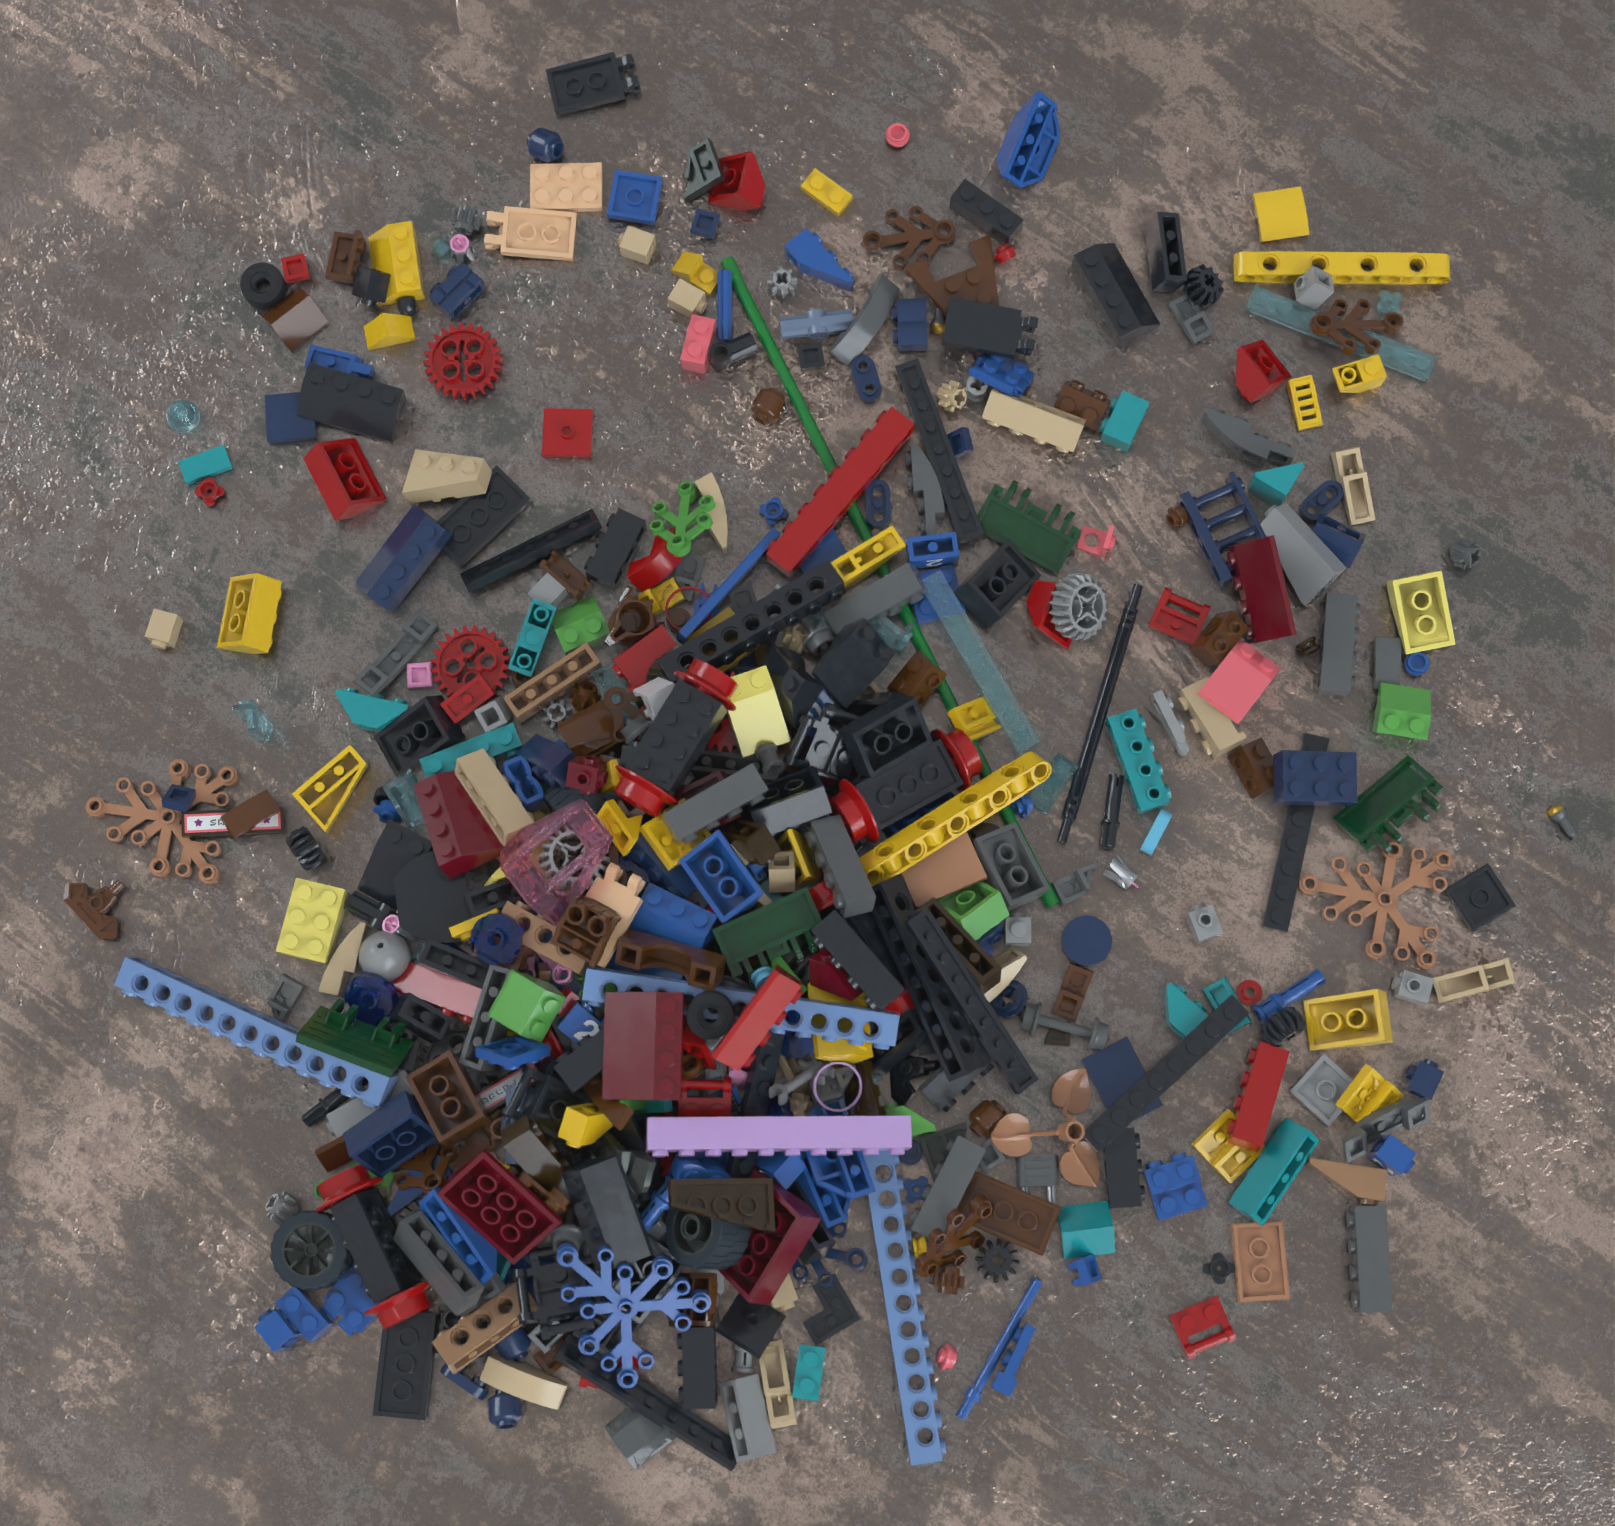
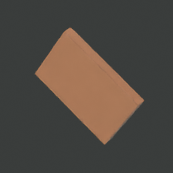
(944, 871)
(1260, 1261)

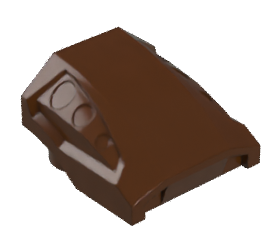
(590, 731)
(586, 928)
(704, 1281)

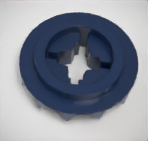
(1018, 993)

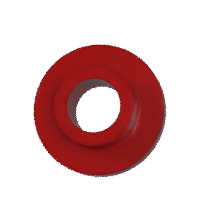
(1004, 253)
(1242, 995)

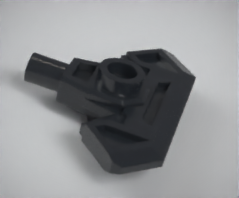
(905, 1071)

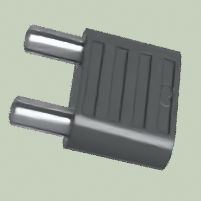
(1038, 1172)

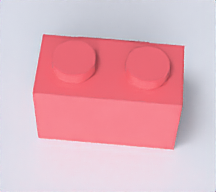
(697, 344)

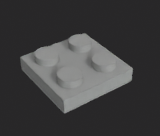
(1321, 1089)

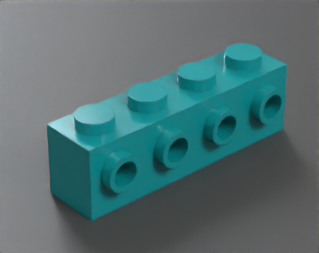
(498, 743)
(1137, 761)
(1274, 1171)

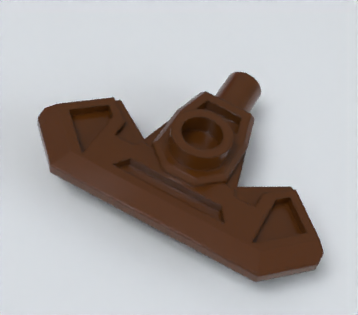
(93, 908)

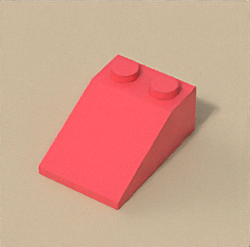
(1239, 681)

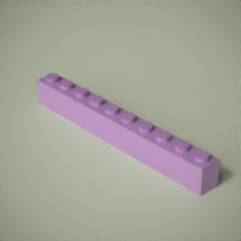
(778, 1134)

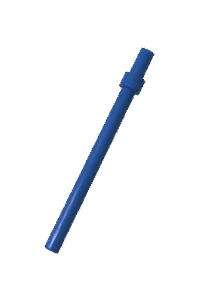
(974, 1393)

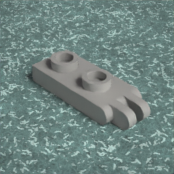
(1172, 724)

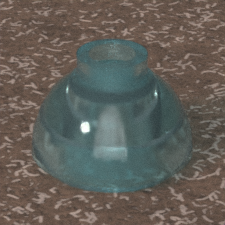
(182, 416)

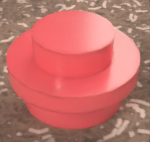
(897, 135)
(946, 1356)

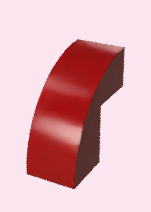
(653, 568)

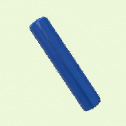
(724, 305)

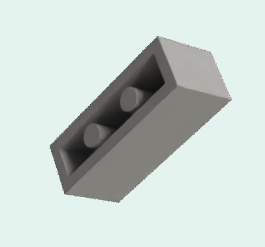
(747, 1417)

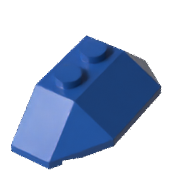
(1030, 142)
(838, 1173)
(829, 1205)
(463, 1238)

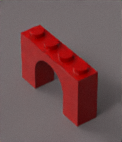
(636, 659)

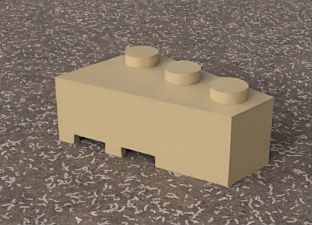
(444, 476)
(1212, 725)

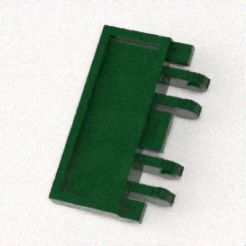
(1026, 529)
(1389, 799)
(768, 931)
(359, 1044)

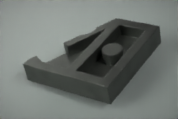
(702, 170)
(936, 1143)

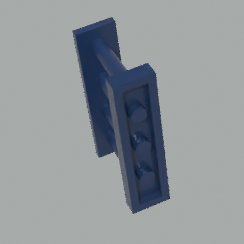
(1202, 527)

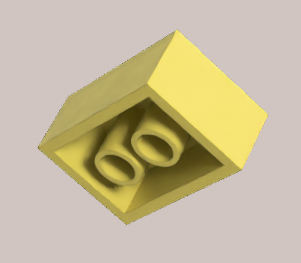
(312, 921)

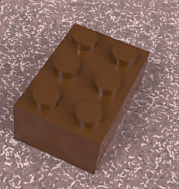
(449, 1099)

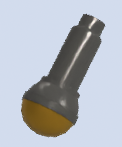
(938, 322)
(1559, 814)

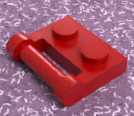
(1176, 623)
(706, 1105)
(1199, 1318)

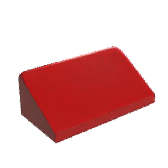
(698, 1047)

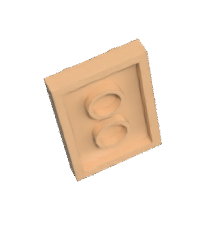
(567, 187)

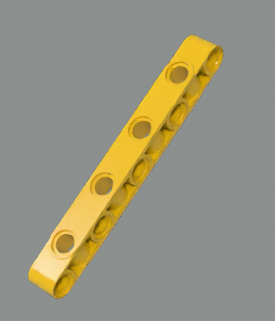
(1343, 266)
(954, 817)

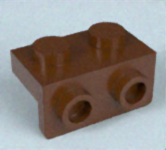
(345, 256)
(1083, 403)
(917, 678)
(1254, 767)

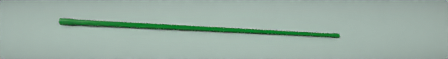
(1050, 897)

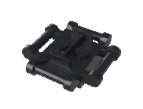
(823, 747)
(545, 1101)
(547, 1284)

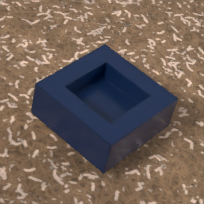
(705, 224)
(960, 442)
(178, 798)

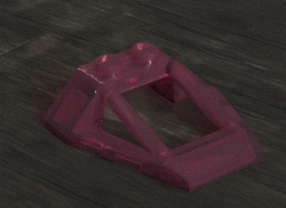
(528, 881)

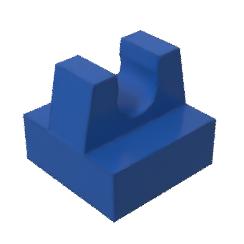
(1087, 1270)

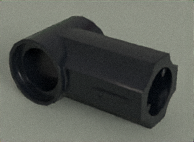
(734, 349)
(369, 909)

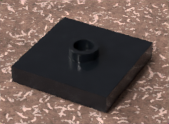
(1479, 897)
(750, 1325)

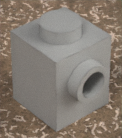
(1313, 287)
(547, 590)
(493, 713)
(1203, 923)
(1017, 930)
(1412, 987)

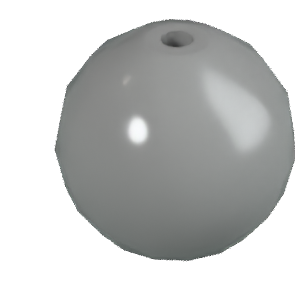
(384, 955)

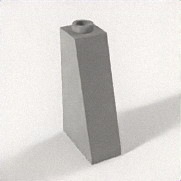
(1301, 553)
(355, 1111)

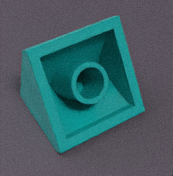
(1274, 483)
(1086, 1230)

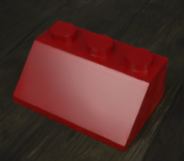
(344, 478)

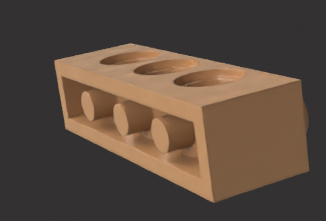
(552, 682)
(535, 935)
(479, 1339)

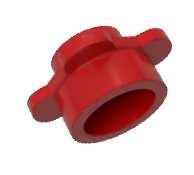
(209, 484)

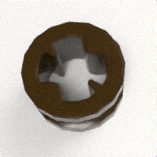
(1307, 647)

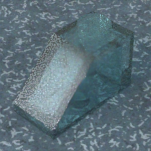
(1047, 792)
(403, 796)

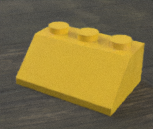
(397, 253)
(249, 614)
(838, 1050)

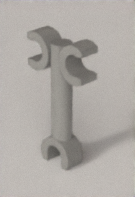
(808, 1070)

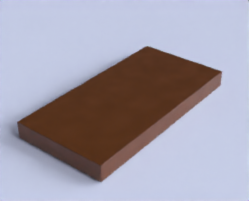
(1015, 1213)

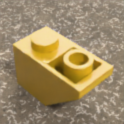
(1360, 375)

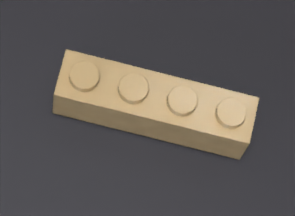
(1034, 419)
(492, 795)

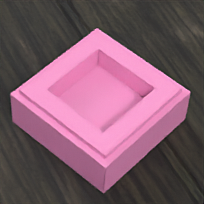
(419, 675)

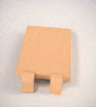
(532, 233)
(619, 898)

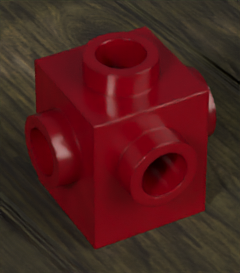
(586, 774)

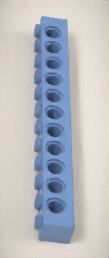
(132, 978)
(886, 1020)
(918, 1451)

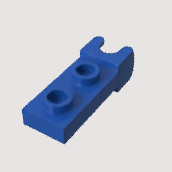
(1005, 1381)

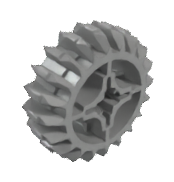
(1071, 606)
(565, 851)

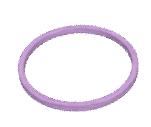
(860, 1086)

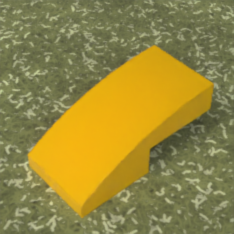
(661, 594)

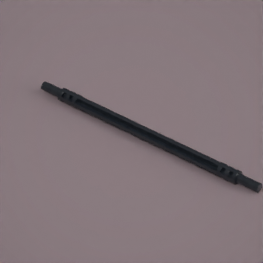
(1099, 713)

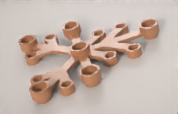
(140, 813)
(1353, 893)

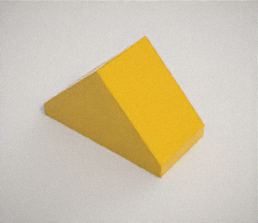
(389, 330)

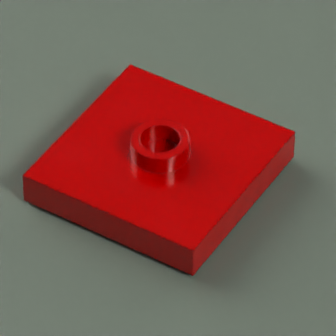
(567, 433)

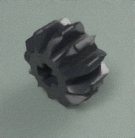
(1203, 286)
(305, 848)
(1283, 1026)
(991, 1266)

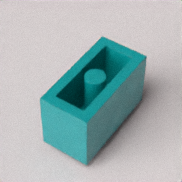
(1124, 420)
(808, 1372)

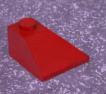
(743, 183)
(1259, 371)
(1039, 607)

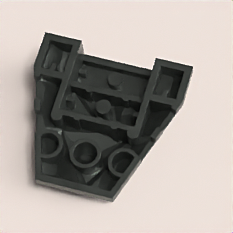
(636, 1163)

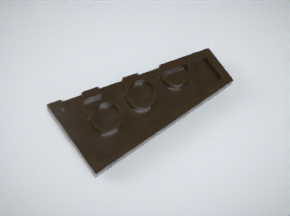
(868, 1102)
(733, 1200)

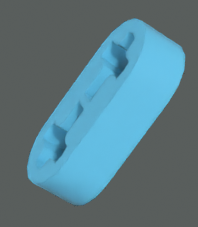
(1156, 831)

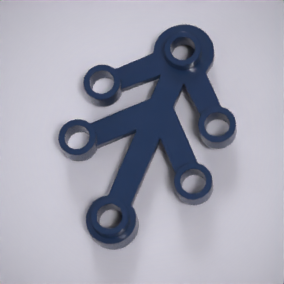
(834, 1254)

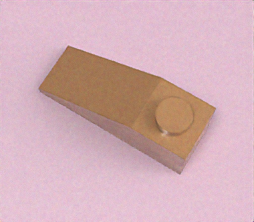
(1355, 1180)

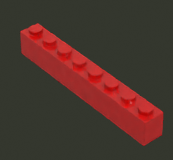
(840, 491)

